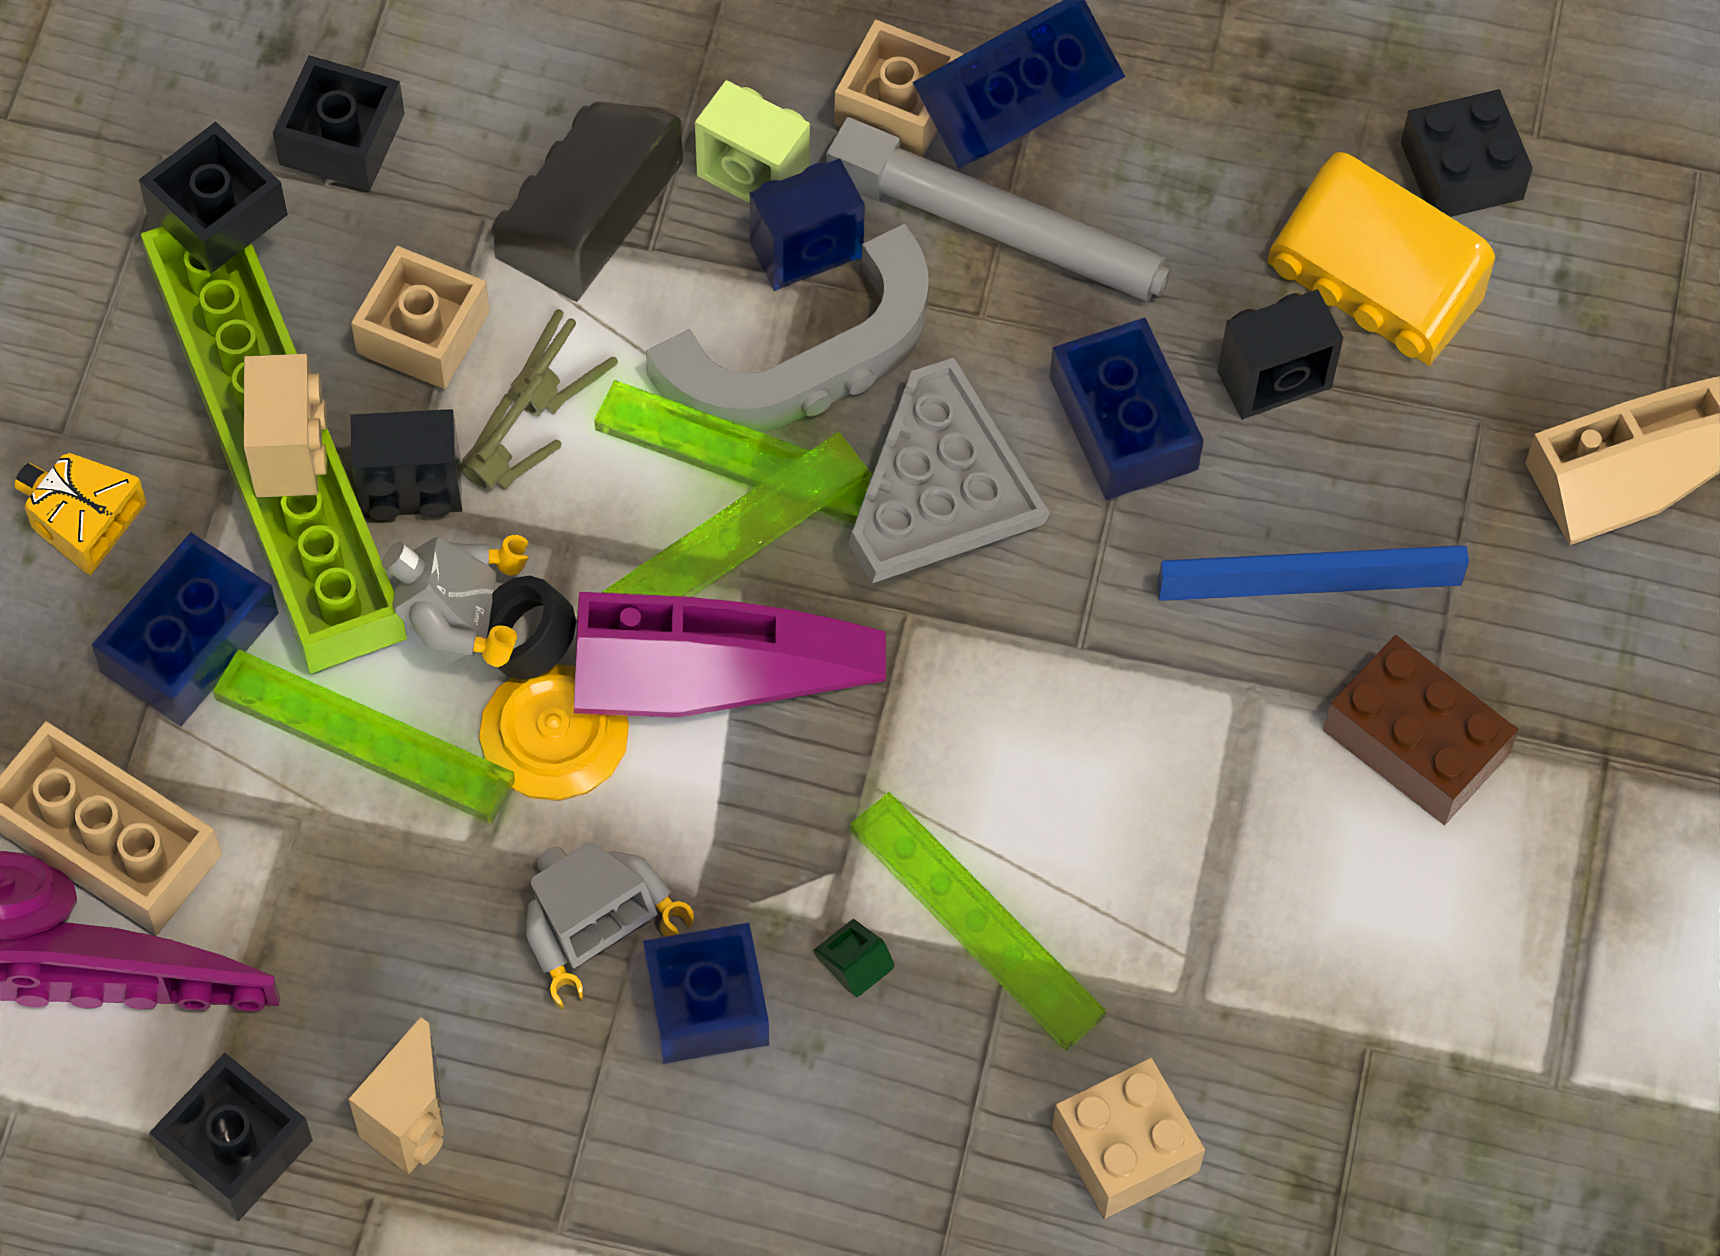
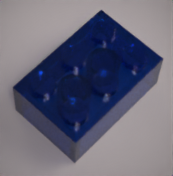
(1126, 408)
(185, 628)

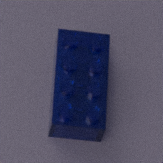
(1018, 80)

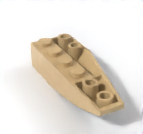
(1628, 459)

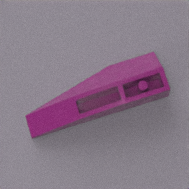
(711, 655)
(128, 967)

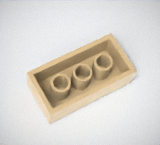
(104, 828)

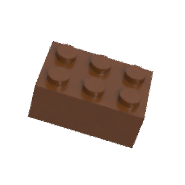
(1420, 729)

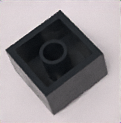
(339, 122)
(1466, 154)
(213, 197)
(1279, 353)
(406, 463)
(231, 1136)

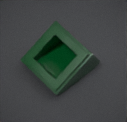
(855, 957)

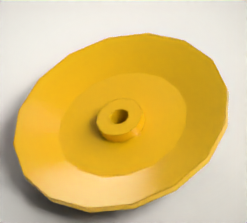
(544, 743)

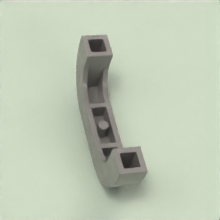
(821, 374)

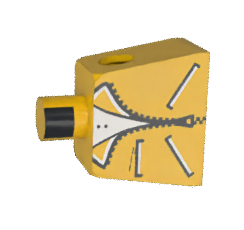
(80, 506)

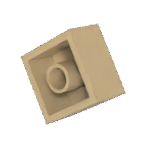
(881, 88)
(420, 317)
(283, 425)
(1128, 1138)

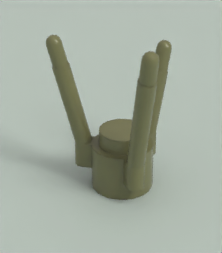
(538, 362)
(488, 459)

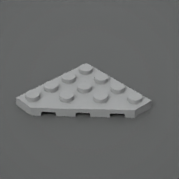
(941, 480)

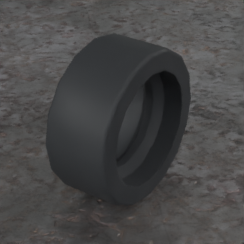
(552, 635)

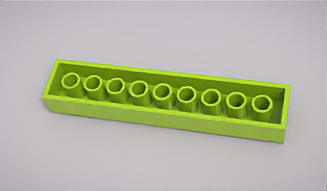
(311, 543)

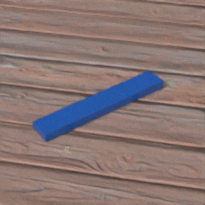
(1312, 572)

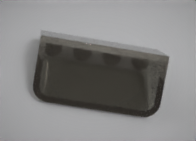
(589, 194)

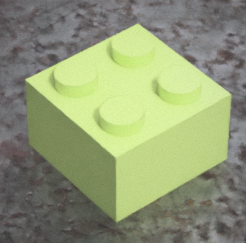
(749, 141)

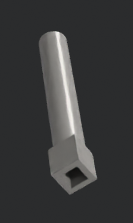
(882, 167)

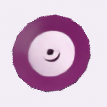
(32, 896)

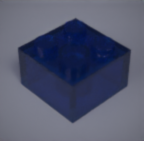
(806, 223)
(706, 993)

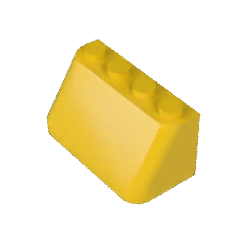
(1384, 257)

